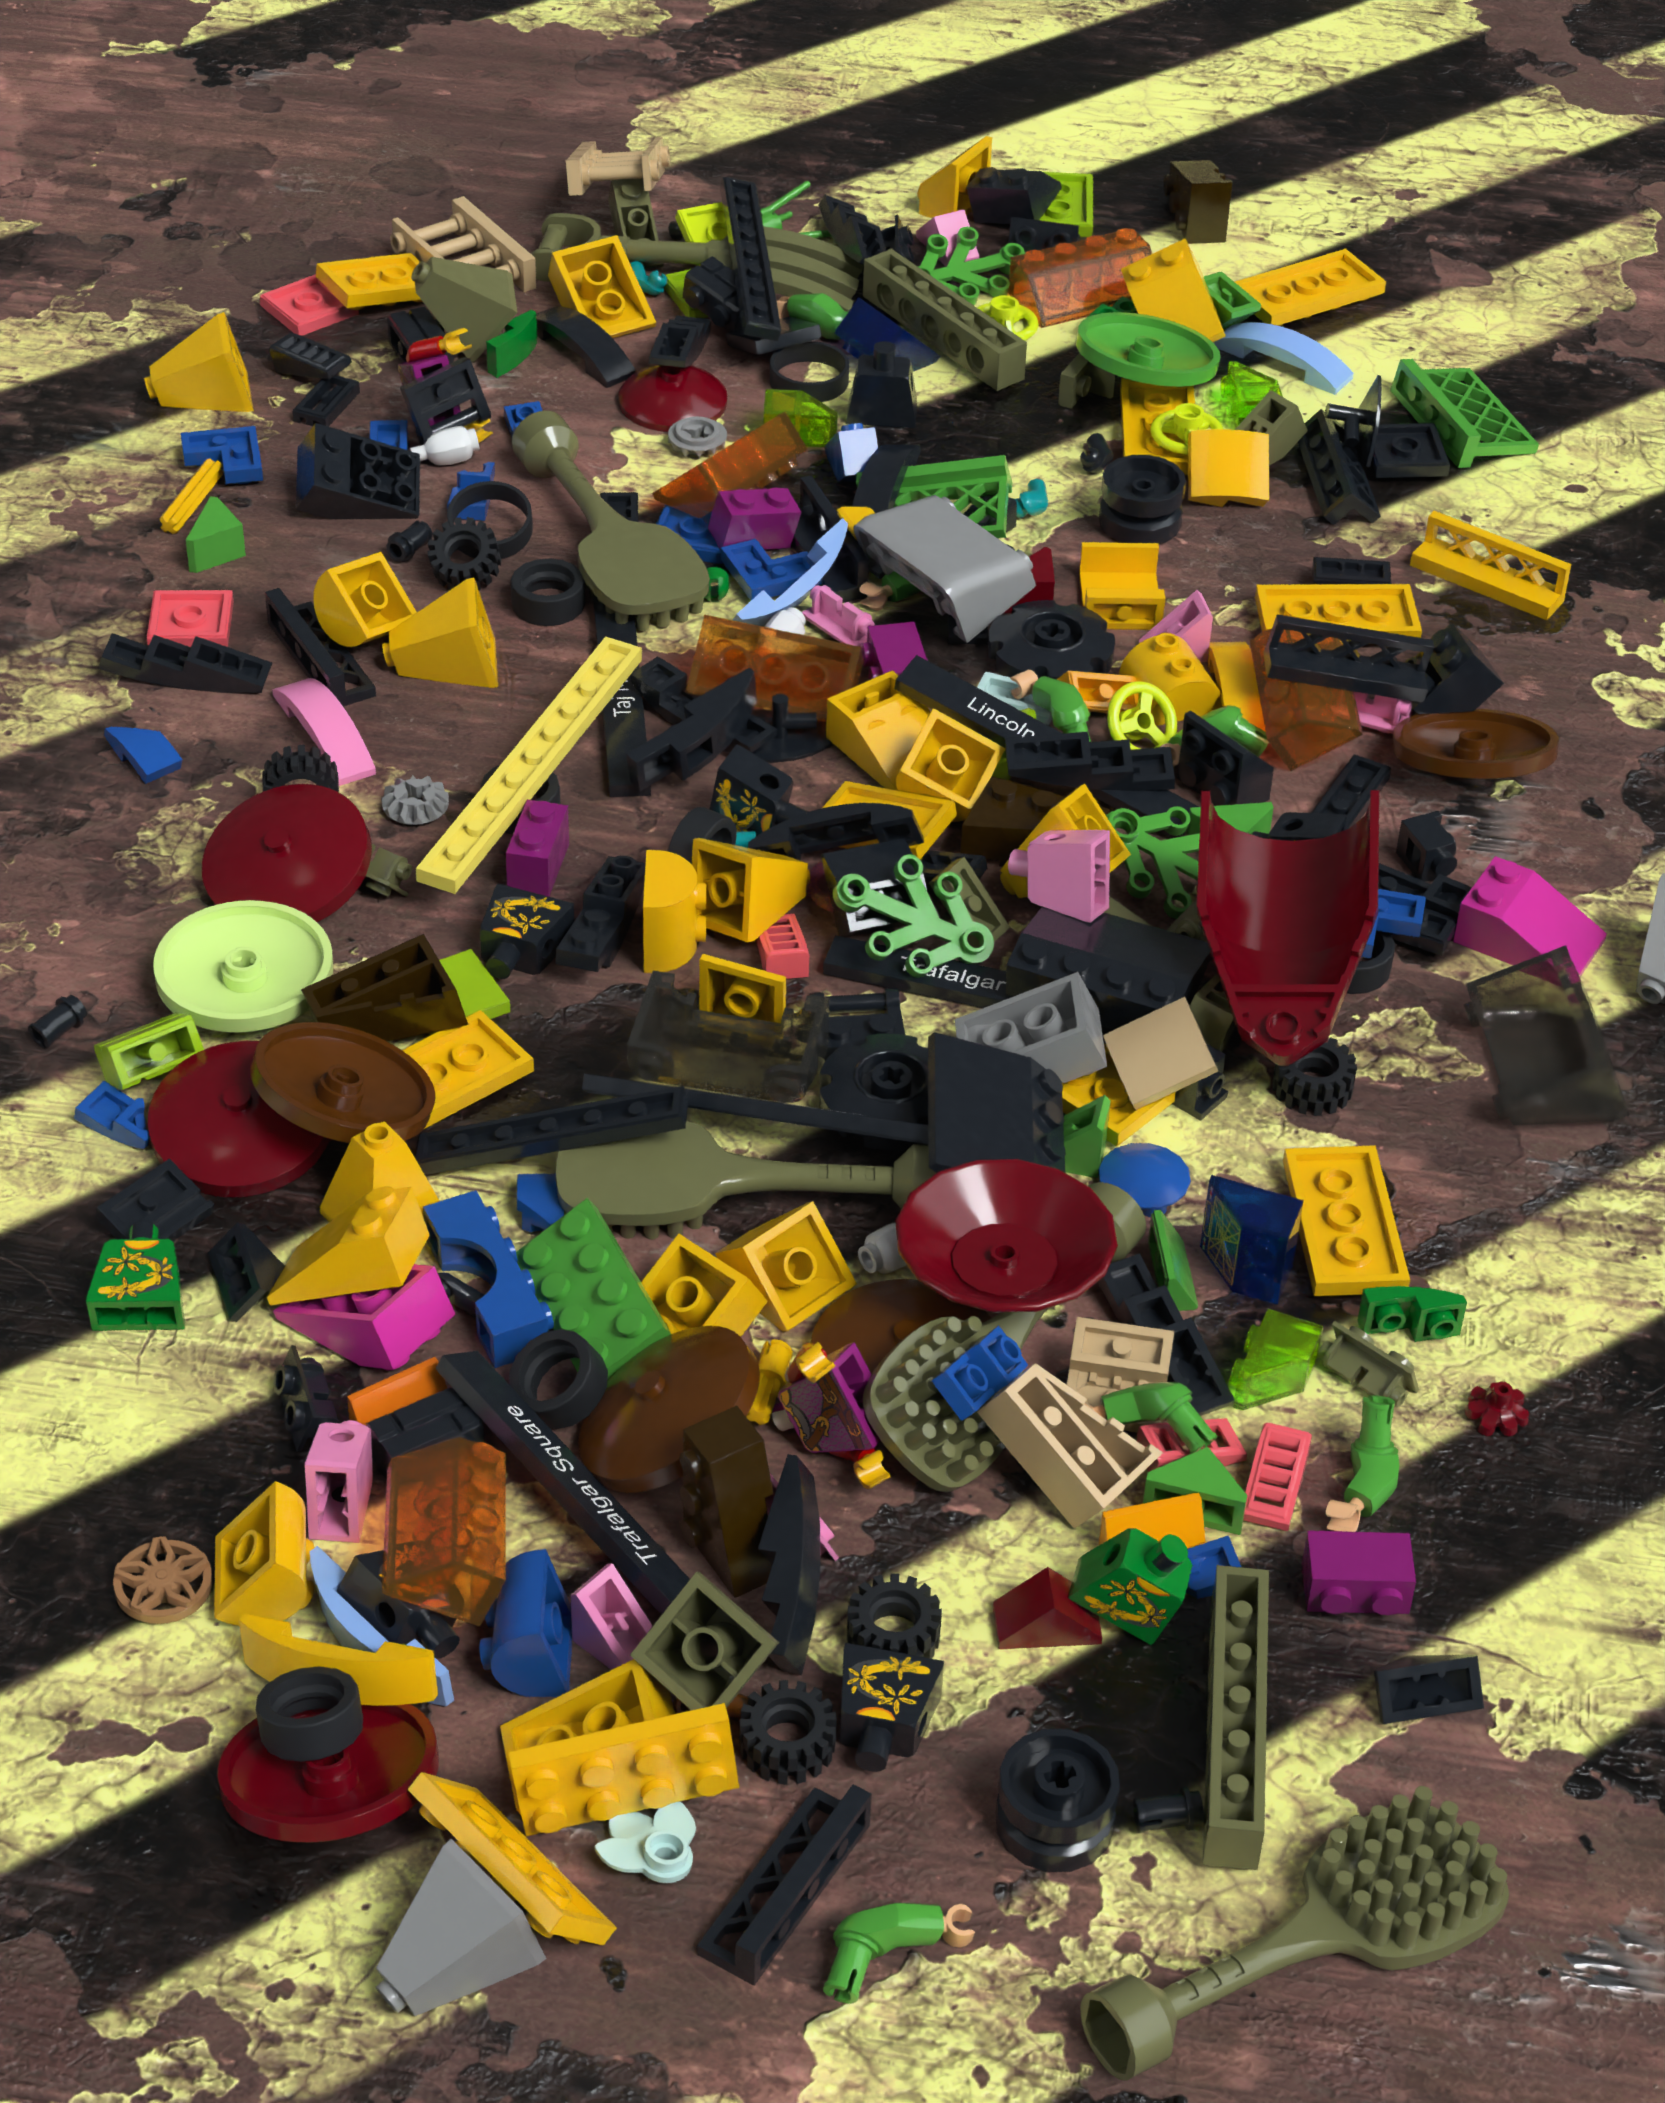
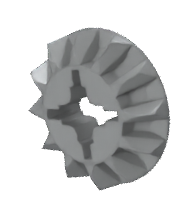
(688, 435)
(413, 810)

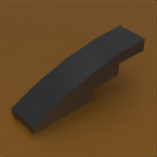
(851, 229)
(680, 341)
(175, 665)
(1101, 765)
(1141, 1303)
(793, 1549)

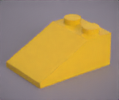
(601, 285)
(1173, 289)
(357, 1251)
(701, 1290)
(606, 1702)

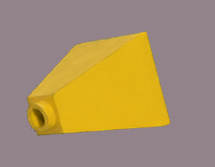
(203, 372)
(447, 641)
(1074, 812)
(746, 887)
(373, 1161)

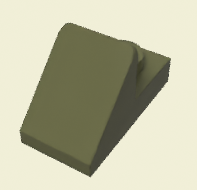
(1082, 378)
(976, 899)

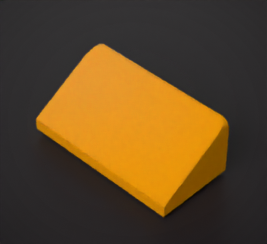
(1099, 689)
(1173, 1516)

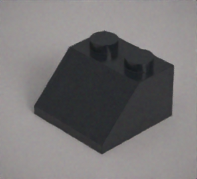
(1010, 193)

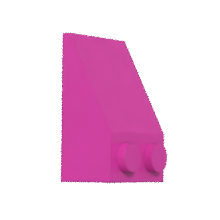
(1521, 916)
(375, 1325)

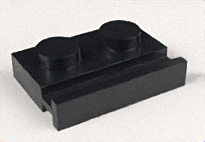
(160, 1198)

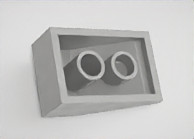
(1049, 1023)

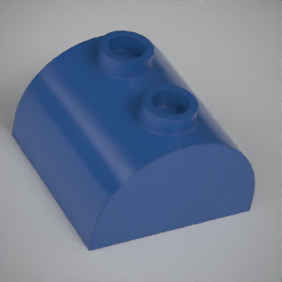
(530, 1629)

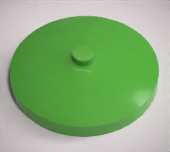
(1147, 349)

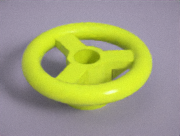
(1008, 311)
(1180, 422)
(1138, 721)

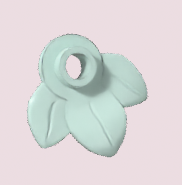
(651, 1845)

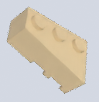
(1065, 1444)

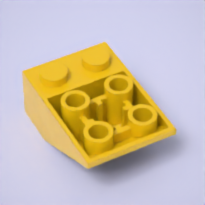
(875, 726)

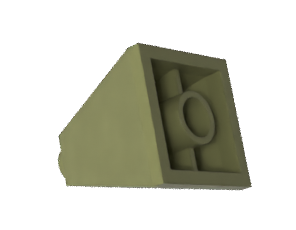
(467, 298)
(704, 1646)

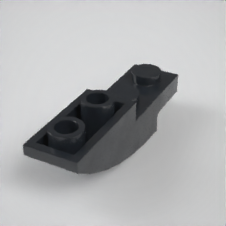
(707, 730)
(605, 915)

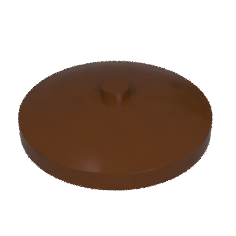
(1475, 744)
(341, 1081)
(883, 1315)
(680, 1380)

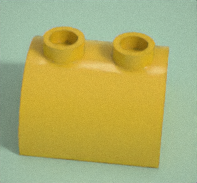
(360, 601)
(1176, 670)
(949, 763)
(671, 911)
(264, 1559)

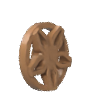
(162, 1581)

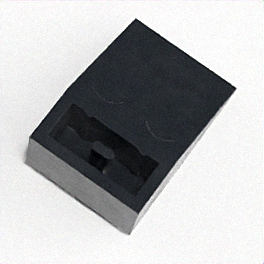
(355, 477)

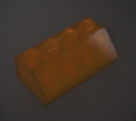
(1075, 276)
(736, 467)
(783, 663)
(1301, 717)
(446, 1528)

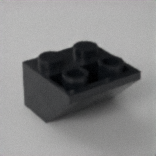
(1456, 675)
(1221, 765)
(876, 865)

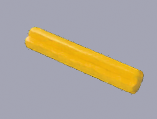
(191, 496)

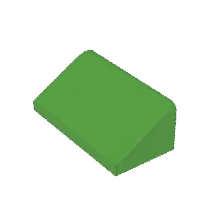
(1171, 1262)

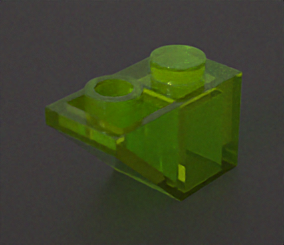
(1244, 390)
(810, 417)
(1277, 1360)

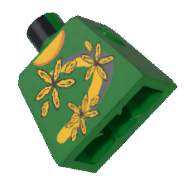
(136, 1284)
(1134, 1581)

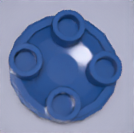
(1148, 1174)

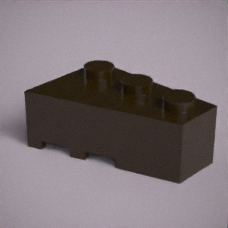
(1199, 200)
(1005, 818)
(390, 994)
(725, 1497)

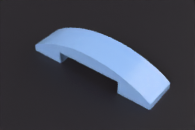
(1322, 366)
(822, 554)
(351, 1628)

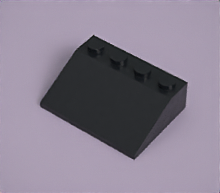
(1121, 962)
(991, 1106)

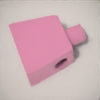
(1067, 871)
(336, 1459)

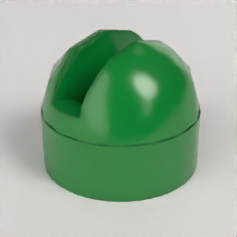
(721, 577)

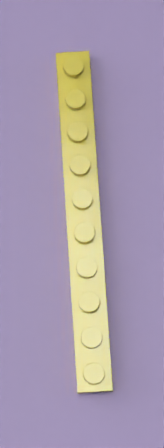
(528, 766)

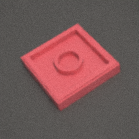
(305, 306)
(191, 613)

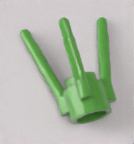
(774, 221)

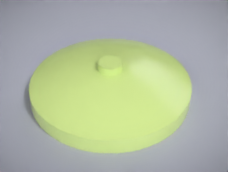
(241, 965)

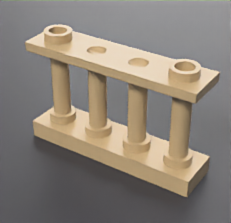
(592, 165)
(476, 232)

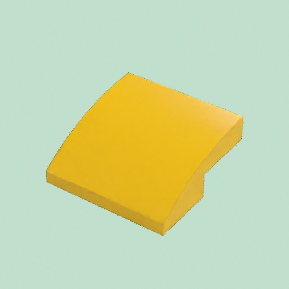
(1228, 467)

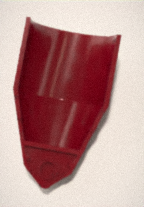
(1287, 926)

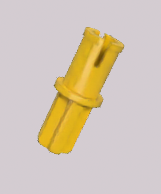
(773, 1367)

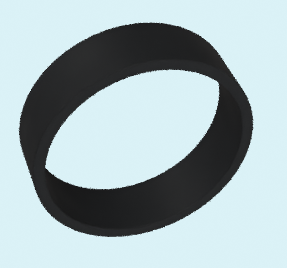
(811, 352)
(494, 491)

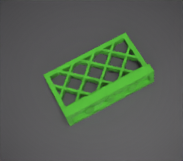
(1429, 403)
(962, 481)

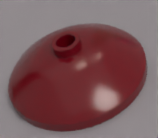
(667, 394)

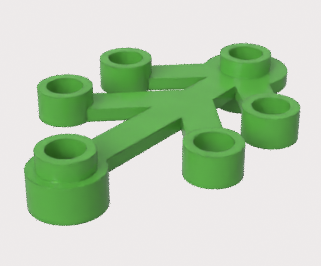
(967, 271)
(1167, 854)
(921, 918)

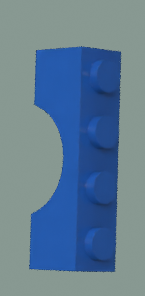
(469, 1240)

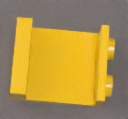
(1122, 584)

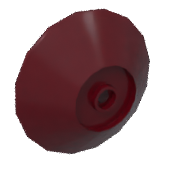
(1006, 1235)

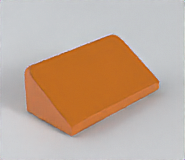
(396, 1392)

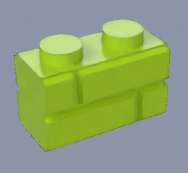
(148, 1050)

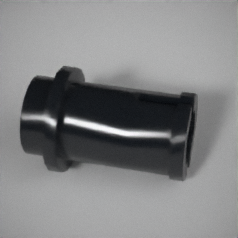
(402, 545)
(65, 1015)
(1169, 1811)

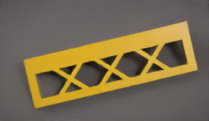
(1492, 574)

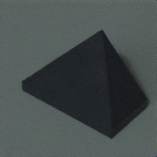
(243, 1270)
(1428, 1687)

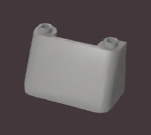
(947, 559)

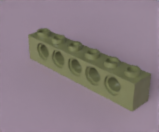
(944, 319)
(1236, 1719)

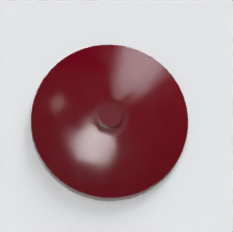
(290, 849)
(223, 1130)
(330, 1795)

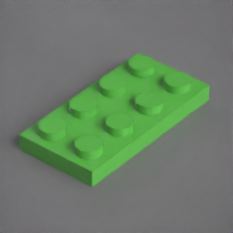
(592, 1287)

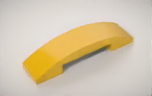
(1236, 678)
(389, 1677)

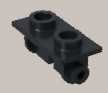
(1041, 234)
(899, 239)
(303, 1396)

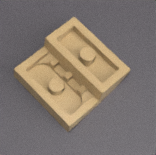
(1160, 1053)
(1117, 1357)

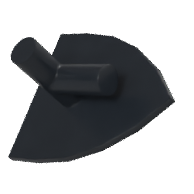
(1360, 423)
(797, 733)

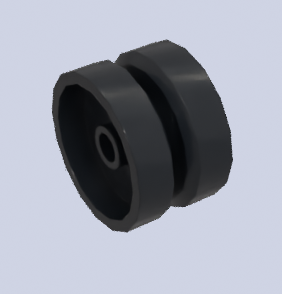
(1142, 499)
(1057, 1800)

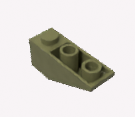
(632, 212)

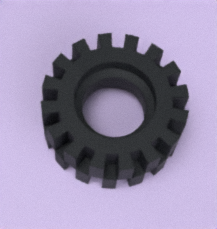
(463, 536)
(300, 766)
(1317, 1092)
(899, 1600)
(787, 1757)

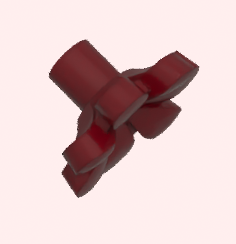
(1497, 1407)

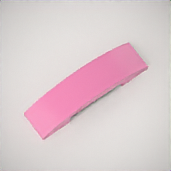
(327, 726)

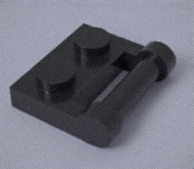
(441, 392)
(856, 1027)

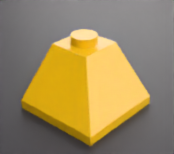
(946, 188)
(740, 990)
(791, 1265)

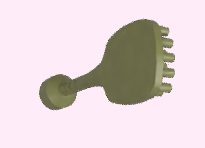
(622, 561)
(685, 1172)
(914, 1415)
(1382, 1889)

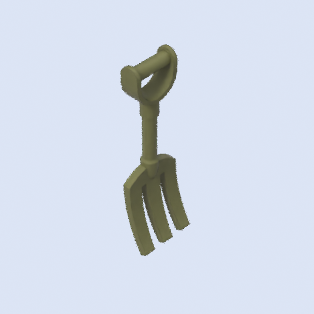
(796, 260)

